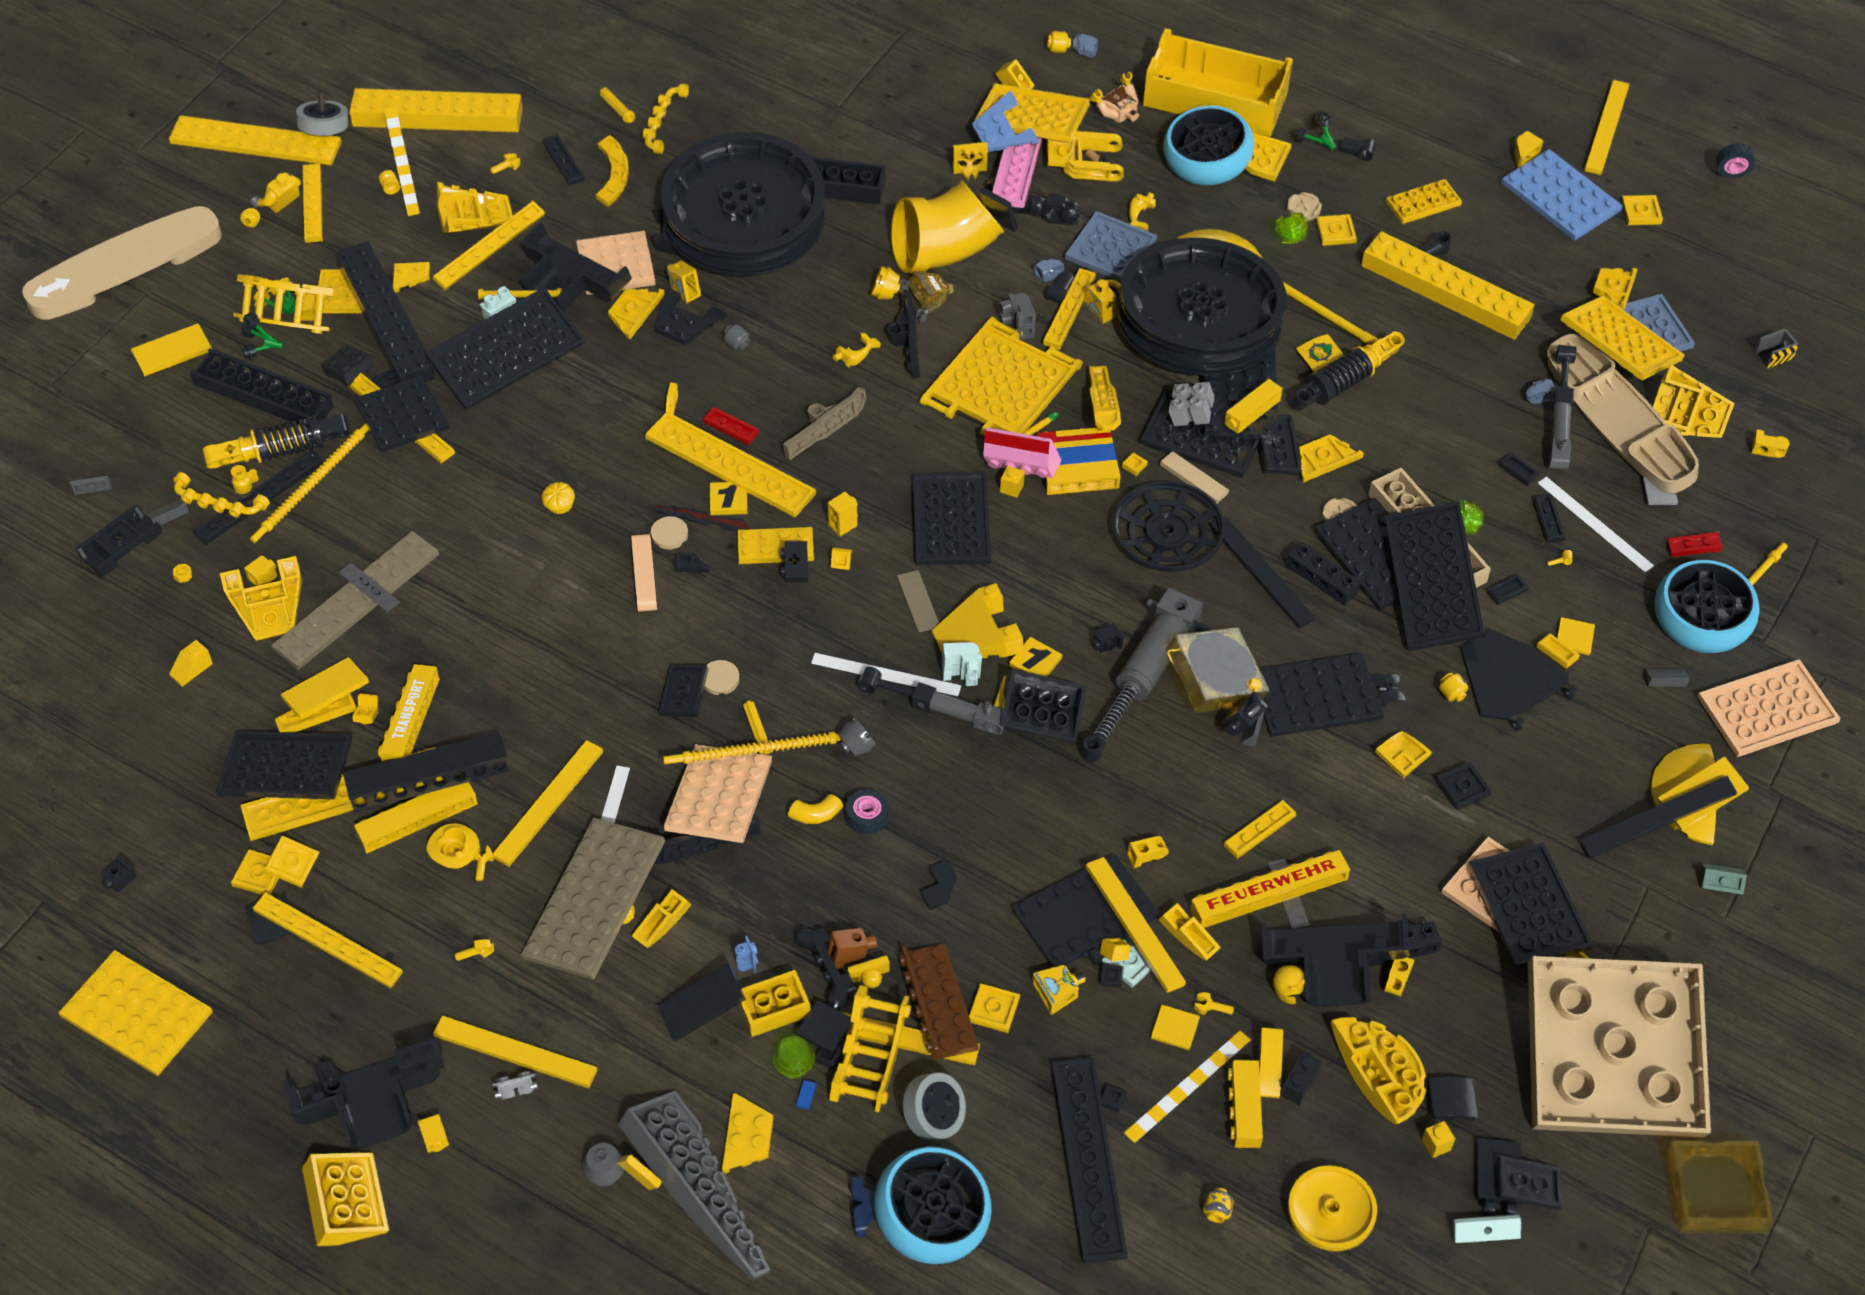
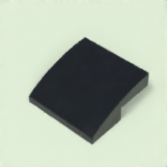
(263, 928)
(1452, 1098)

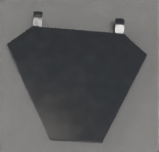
(1511, 676)

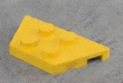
(1615, 285)
(633, 309)
(1325, 456)
(747, 1134)

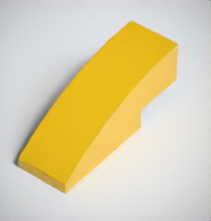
(661, 919)
(1189, 932)
(1270, 1062)

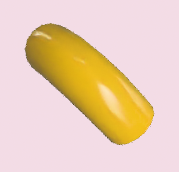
(815, 813)

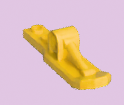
(1103, 399)

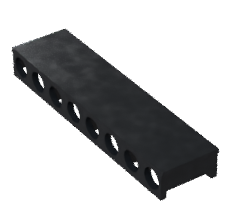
(260, 391)
(425, 768)

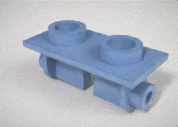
(746, 956)

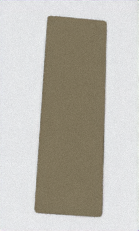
(918, 601)

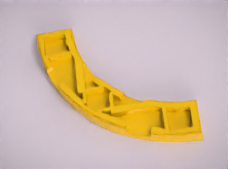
(619, 171)

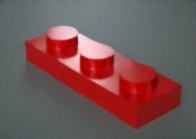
(731, 426)

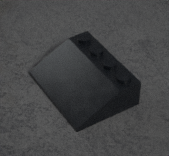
(1042, 705)

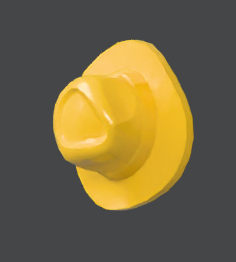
(453, 846)

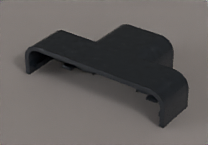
(567, 269)
(1336, 957)
(372, 1106)

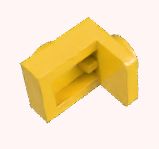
(367, 709)

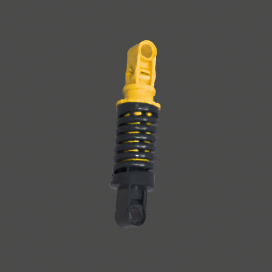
(1345, 371)
(277, 442)

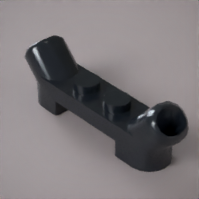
(842, 986)

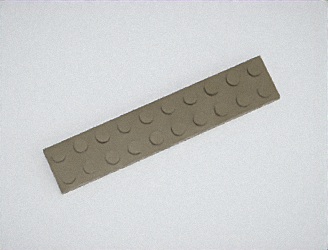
(351, 604)

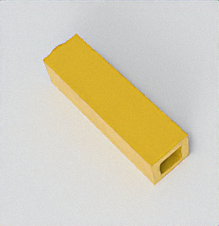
(1253, 406)

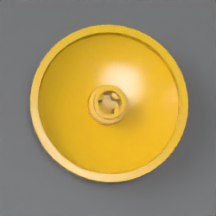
(1332, 1208)

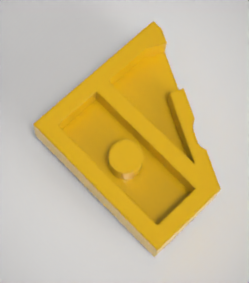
(410, 274)

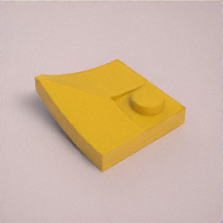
(1403, 753)

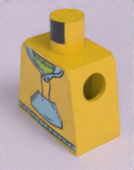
(684, 280)
(1101, 301)
(1057, 987)

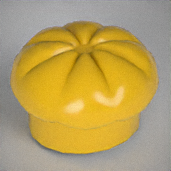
(558, 497)

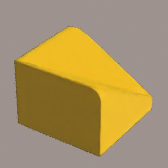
(1115, 949)

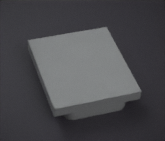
(1658, 497)

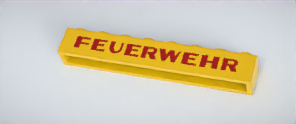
(1270, 889)

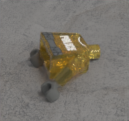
(929, 290)

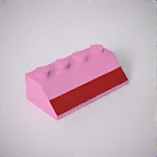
(1021, 451)

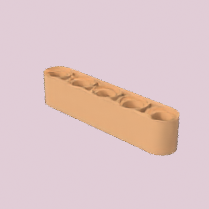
(644, 572)

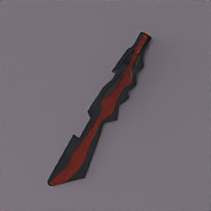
(702, 517)

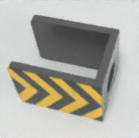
(1774, 340)

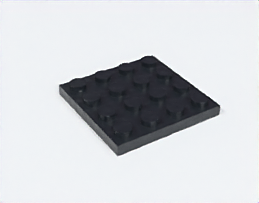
(401, 413)

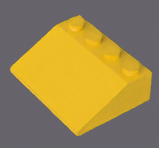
(344, 1197)

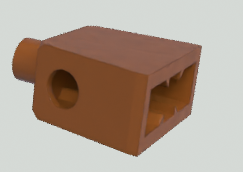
(849, 946)

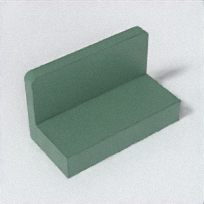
(1723, 878)

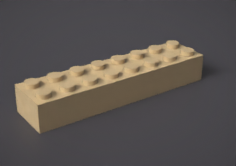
(1401, 494)

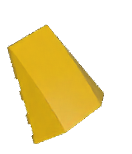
(470, 210)
(1691, 405)

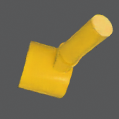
(1565, 559)

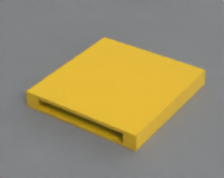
(1576, 635)
(1175, 1027)

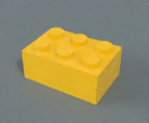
(774, 1003)

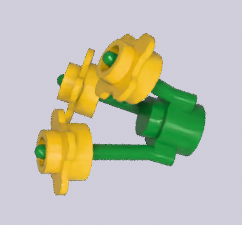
(288, 304)

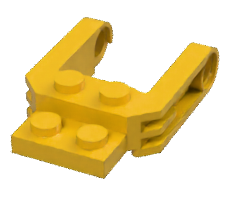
(1070, 156)

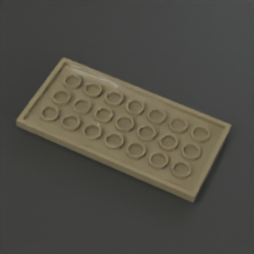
(593, 898)

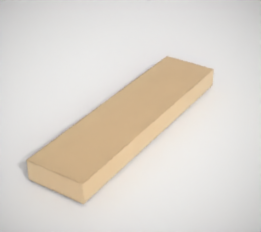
(1194, 476)

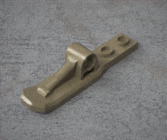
(825, 422)

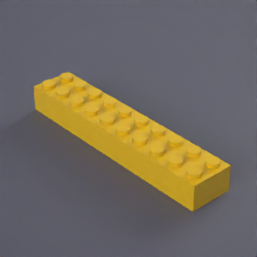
(438, 110)
(1448, 285)

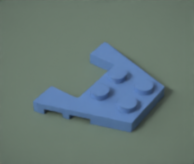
(996, 130)

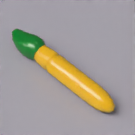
(1050, 418)

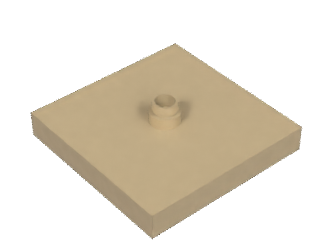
(1618, 1047)

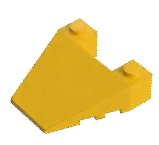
(266, 608)
(974, 624)

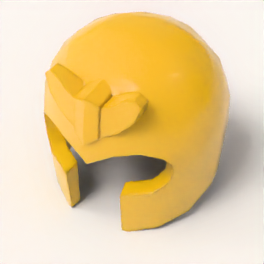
(1289, 981)

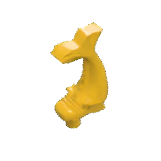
(1140, 203)
(853, 357)

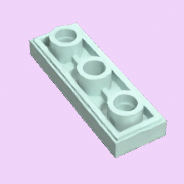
(1497, 1228)

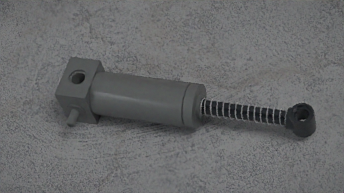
(1147, 663)

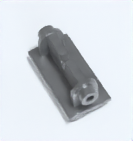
(507, 1086)

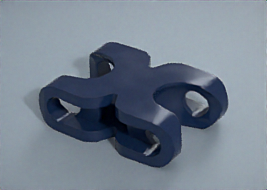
(864, 1202)

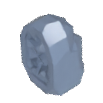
(1085, 45)
(1048, 269)
(1540, 391)

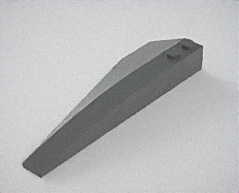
(681, 1158)

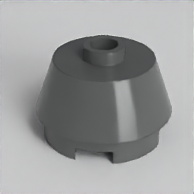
(856, 738)
(601, 1164)

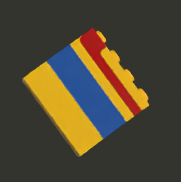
(1086, 461)

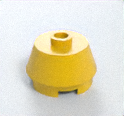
(885, 284)

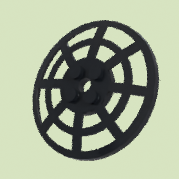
(1169, 520)

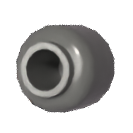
(736, 337)

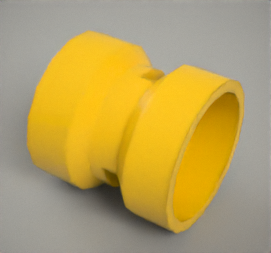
(389, 182)

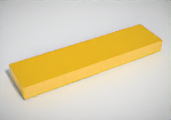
(1259, 829)

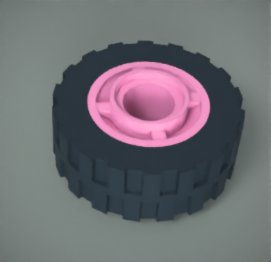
(1735, 160)
(866, 811)

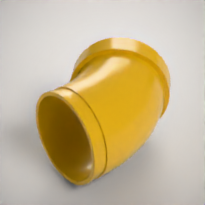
(940, 229)

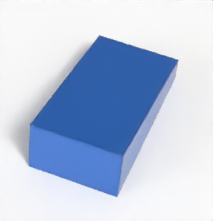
(806, 1095)

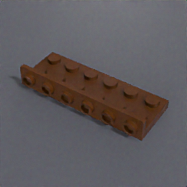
(938, 1001)

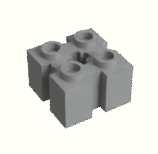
(1191, 403)

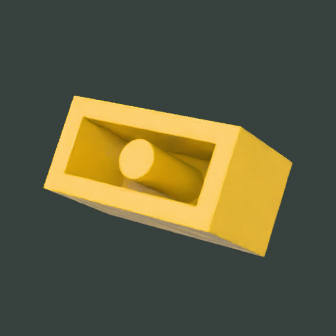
(842, 514)

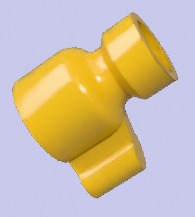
(243, 480)

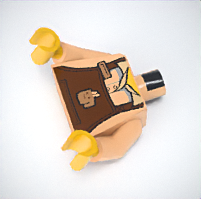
(1119, 103)

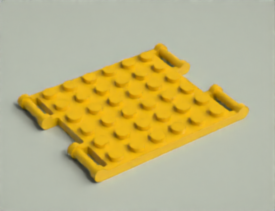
(1001, 380)

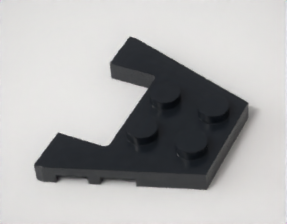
(680, 324)

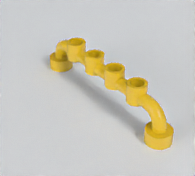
(659, 112)
(203, 500)

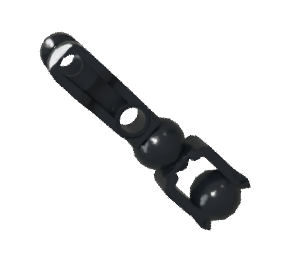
(1039, 205)

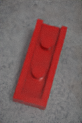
(1694, 544)

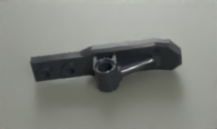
(904, 332)
(687, 845)

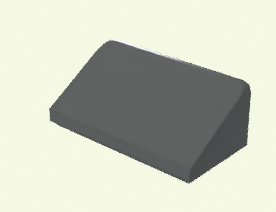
(91, 485)
(168, 512)
(1667, 677)
(1251, 734)

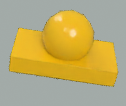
(869, 971)

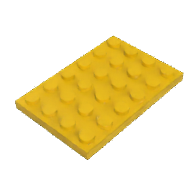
(1047, 113)
(1622, 337)
(135, 1012)

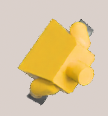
(279, 193)

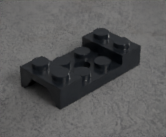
(103, 551)

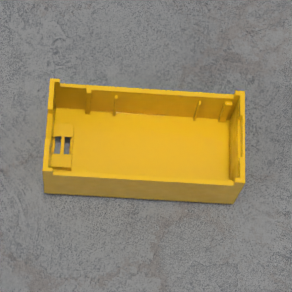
(1219, 77)

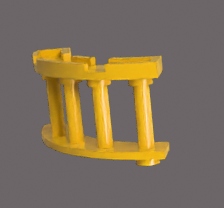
(280, 288)
(846, 1069)

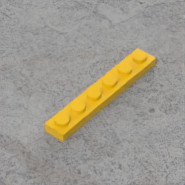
(312, 203)
(1069, 309)

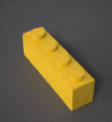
(1246, 1104)

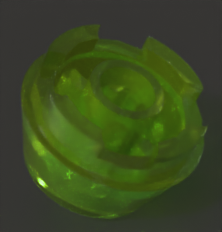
(1292, 228)
(1472, 517)
(793, 1057)

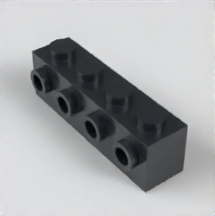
(1323, 573)
(1422, 941)

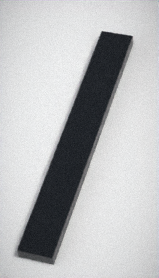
(270, 489)
(1264, 574)
(1658, 817)

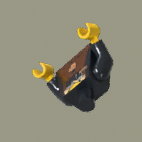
(1246, 711)

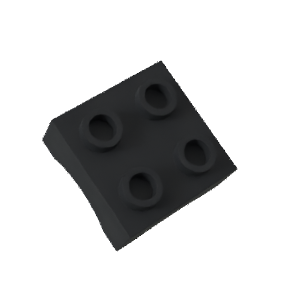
(347, 364)

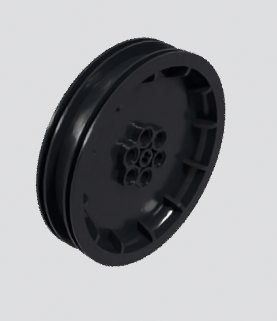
(743, 203)
(1201, 306)

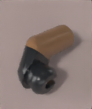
(1097, 158)

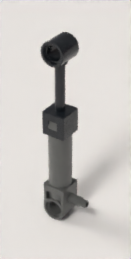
(1562, 404)
(927, 698)

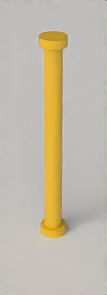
(518, 293)

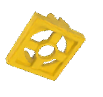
(969, 149)

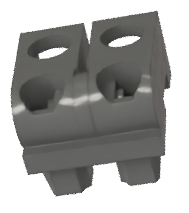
(1019, 314)

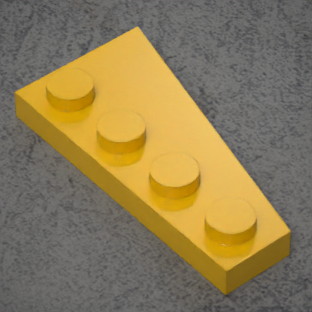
(292, 723)

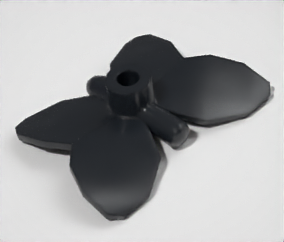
(1389, 688)

